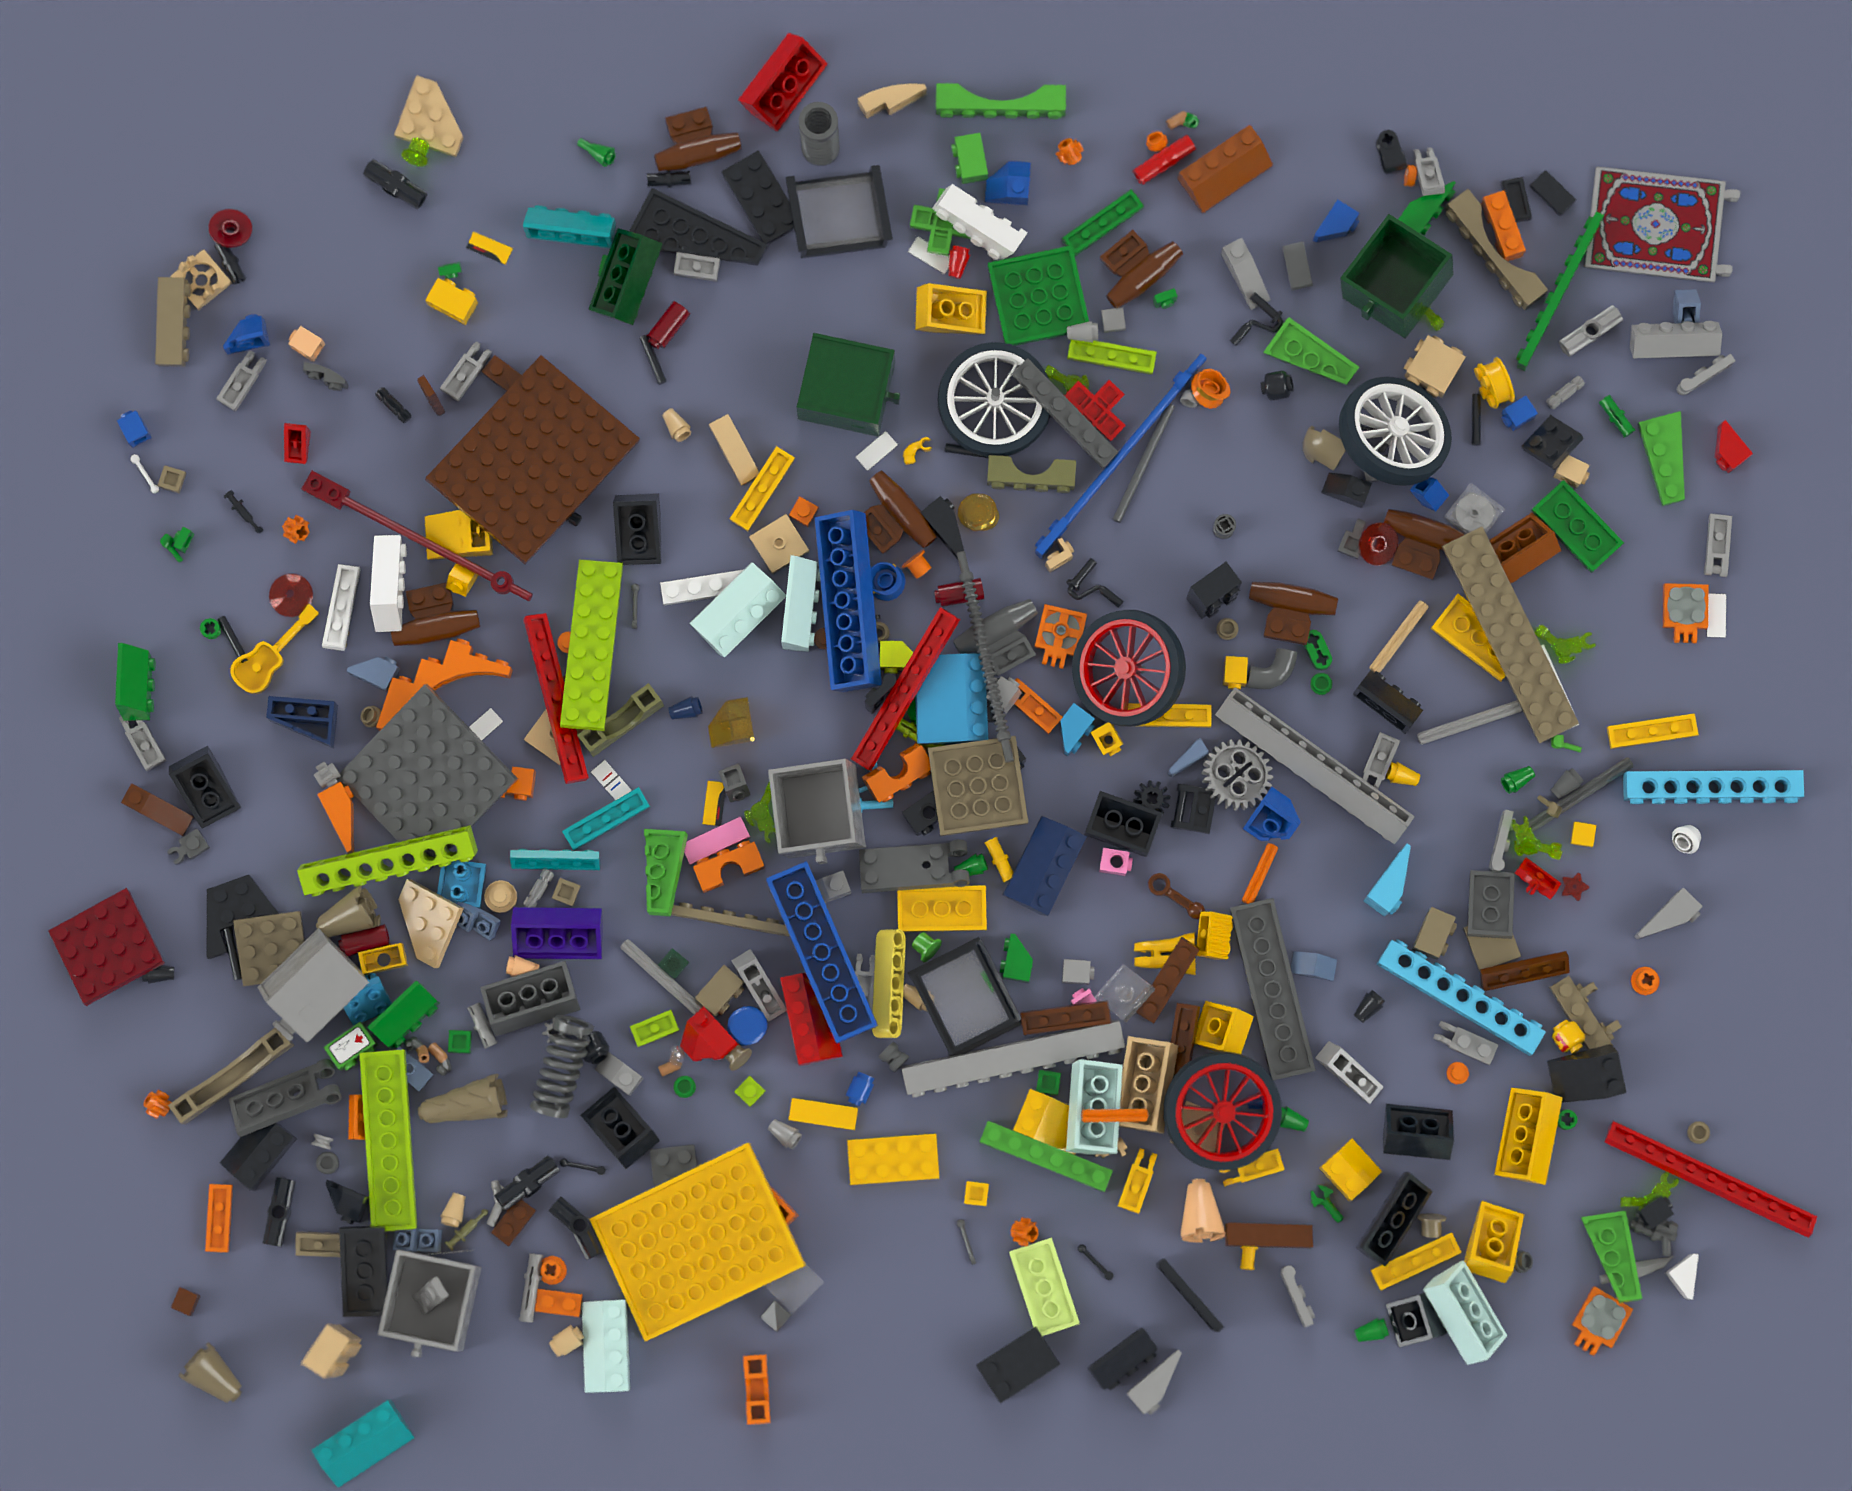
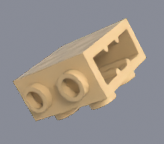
(1434, 365)

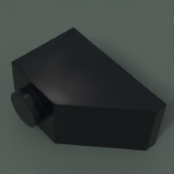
(1347, 488)

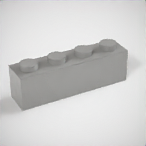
(1676, 339)

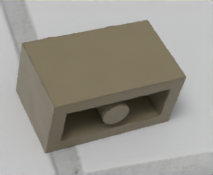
(1434, 933)
(720, 991)

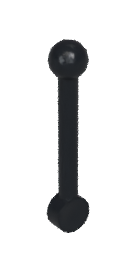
(600, 1170)
(1108, 1274)

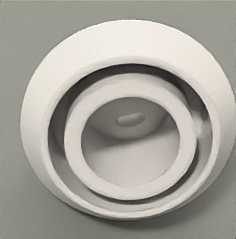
(1686, 839)

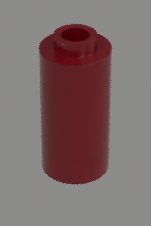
(668, 325)
(953, 593)
(364, 940)

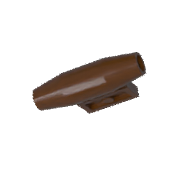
(694, 142)
(1137, 267)
(895, 515)
(1422, 541)
(1291, 609)
(433, 617)

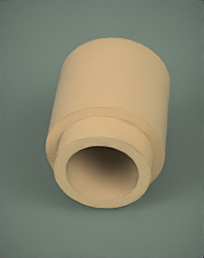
(566, 1340)

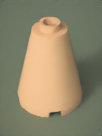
(1201, 1214)

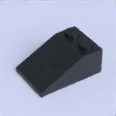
(637, 529)
(204, 787)
(1587, 1075)
(620, 1127)
(1018, 1364)

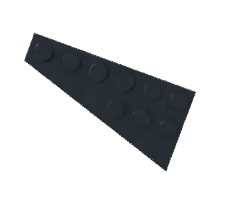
(693, 232)

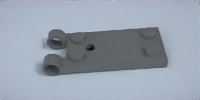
(902, 867)
(276, 1099)

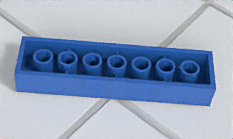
(848, 601)
(821, 952)

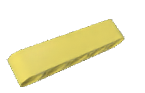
(889, 983)

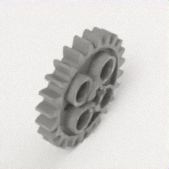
(1224, 760)

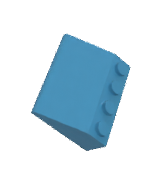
(952, 702)

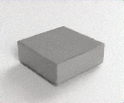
(1113, 320)

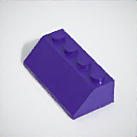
(557, 933)

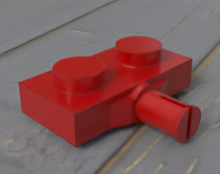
(1537, 879)

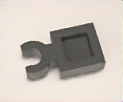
(192, 845)

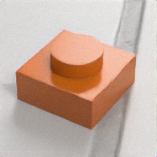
(803, 511)

